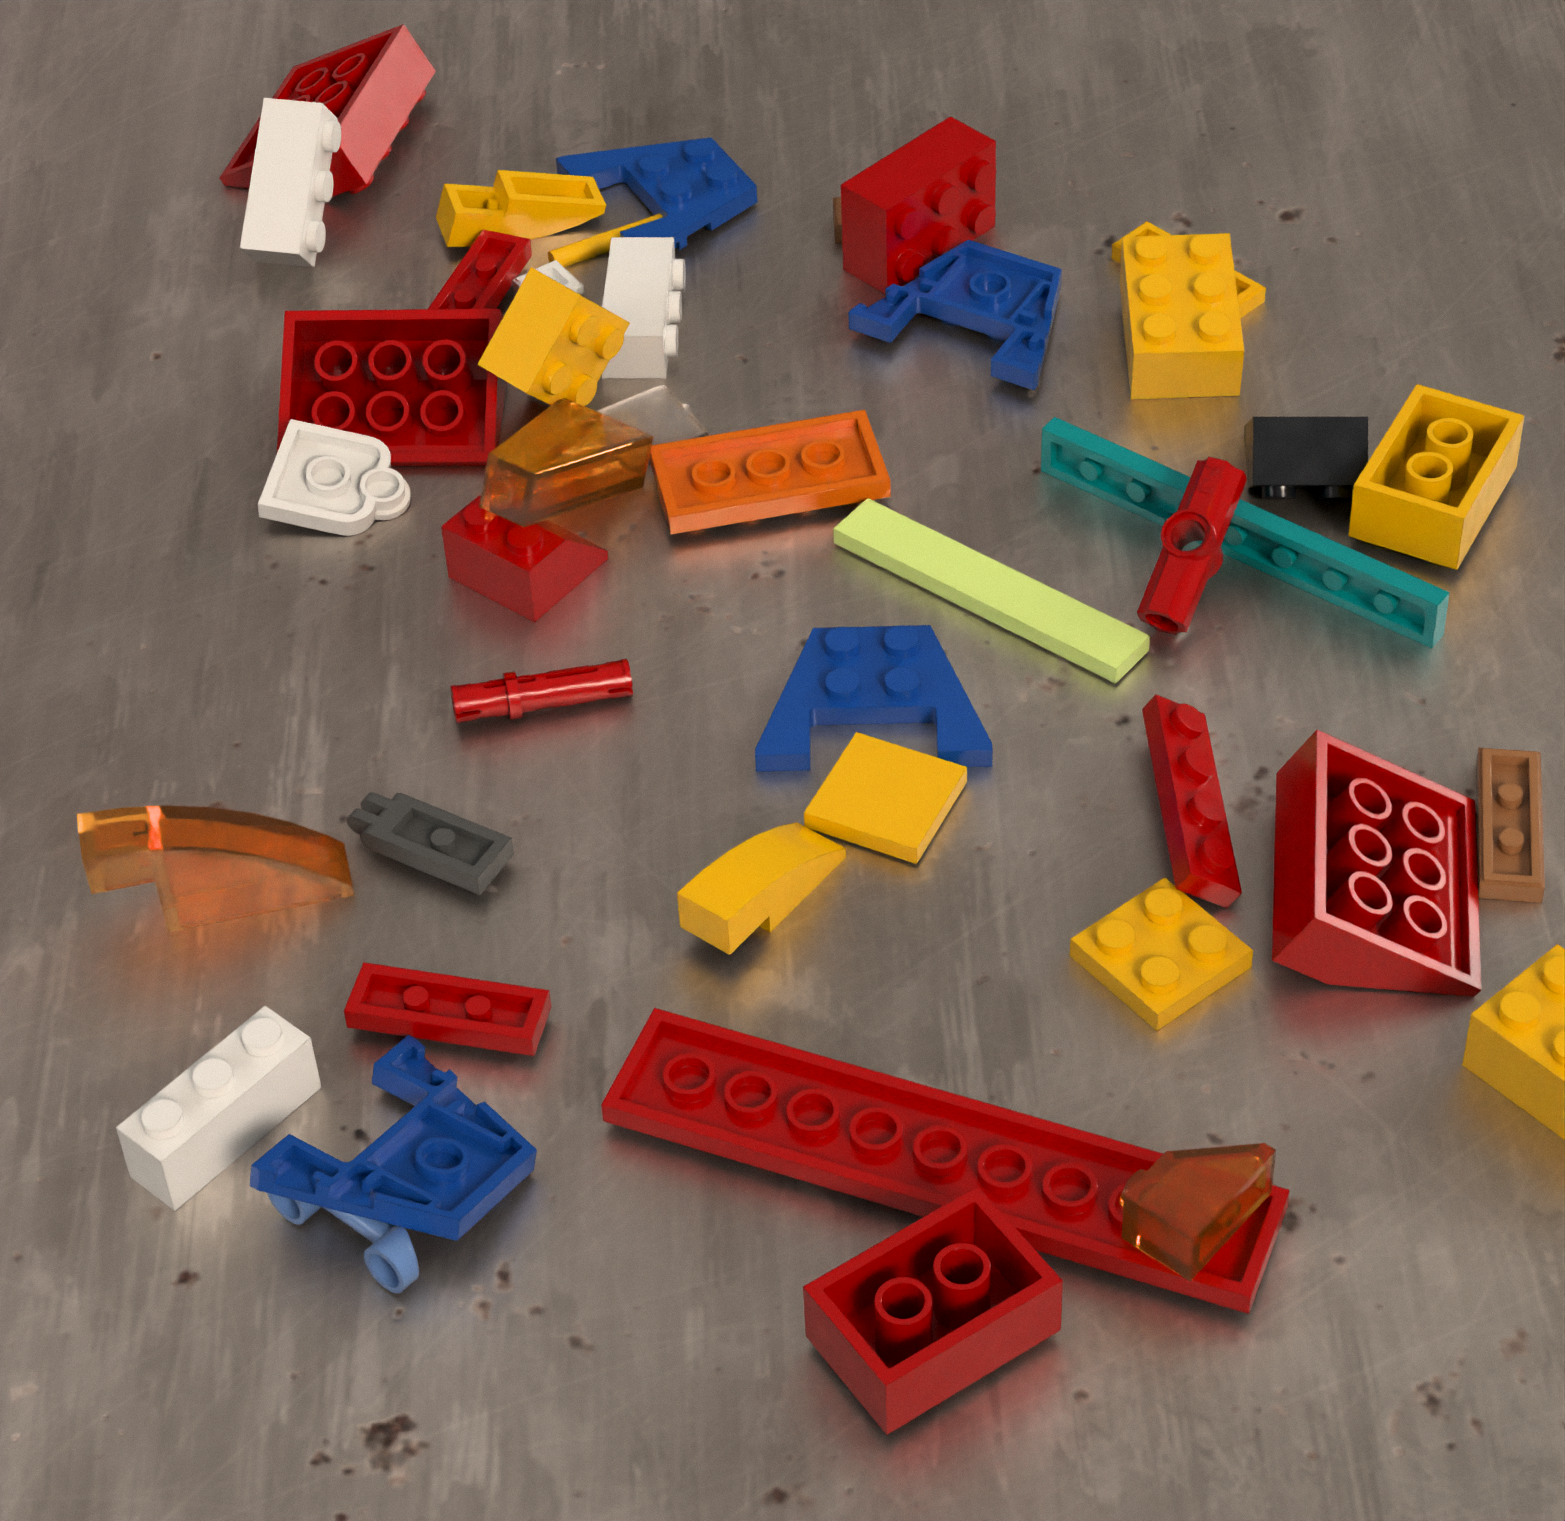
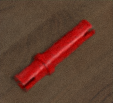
(533, 692)

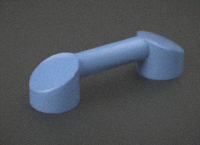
(388, 1259)

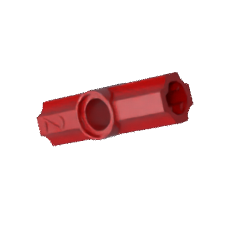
(1180, 574)

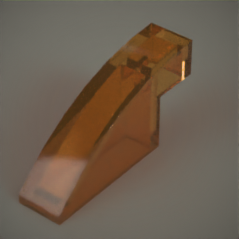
(212, 861)

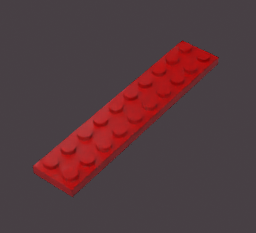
(911, 1148)

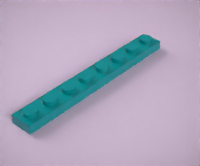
(1253, 536)

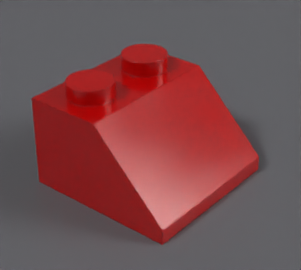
(516, 564)

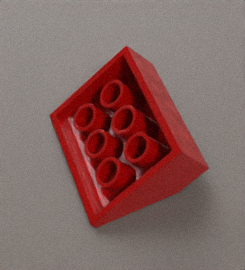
(369, 91)
(396, 379)
(1374, 874)

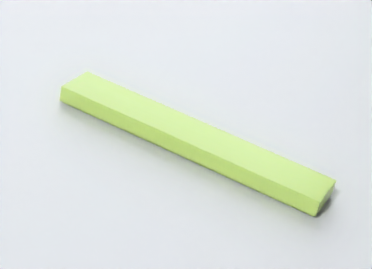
(992, 590)

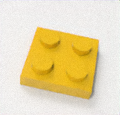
(1161, 953)

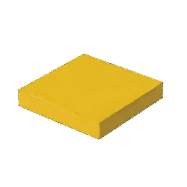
(885, 797)

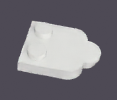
(332, 481)

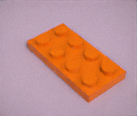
(769, 471)

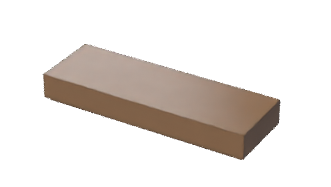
(1509, 825)

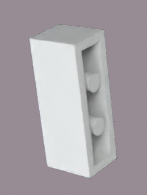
(290, 182)
(643, 291)
(219, 1107)

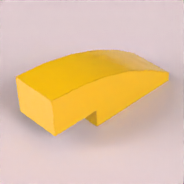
(517, 205)
(756, 884)

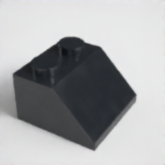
(1305, 455)

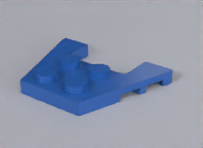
(682, 180)
(982, 291)
(872, 679)
(426, 1172)

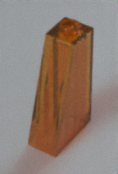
(563, 464)

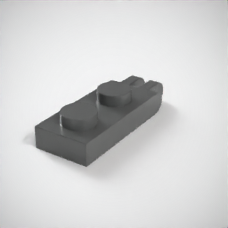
(431, 840)

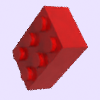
(918, 204)
(932, 1309)

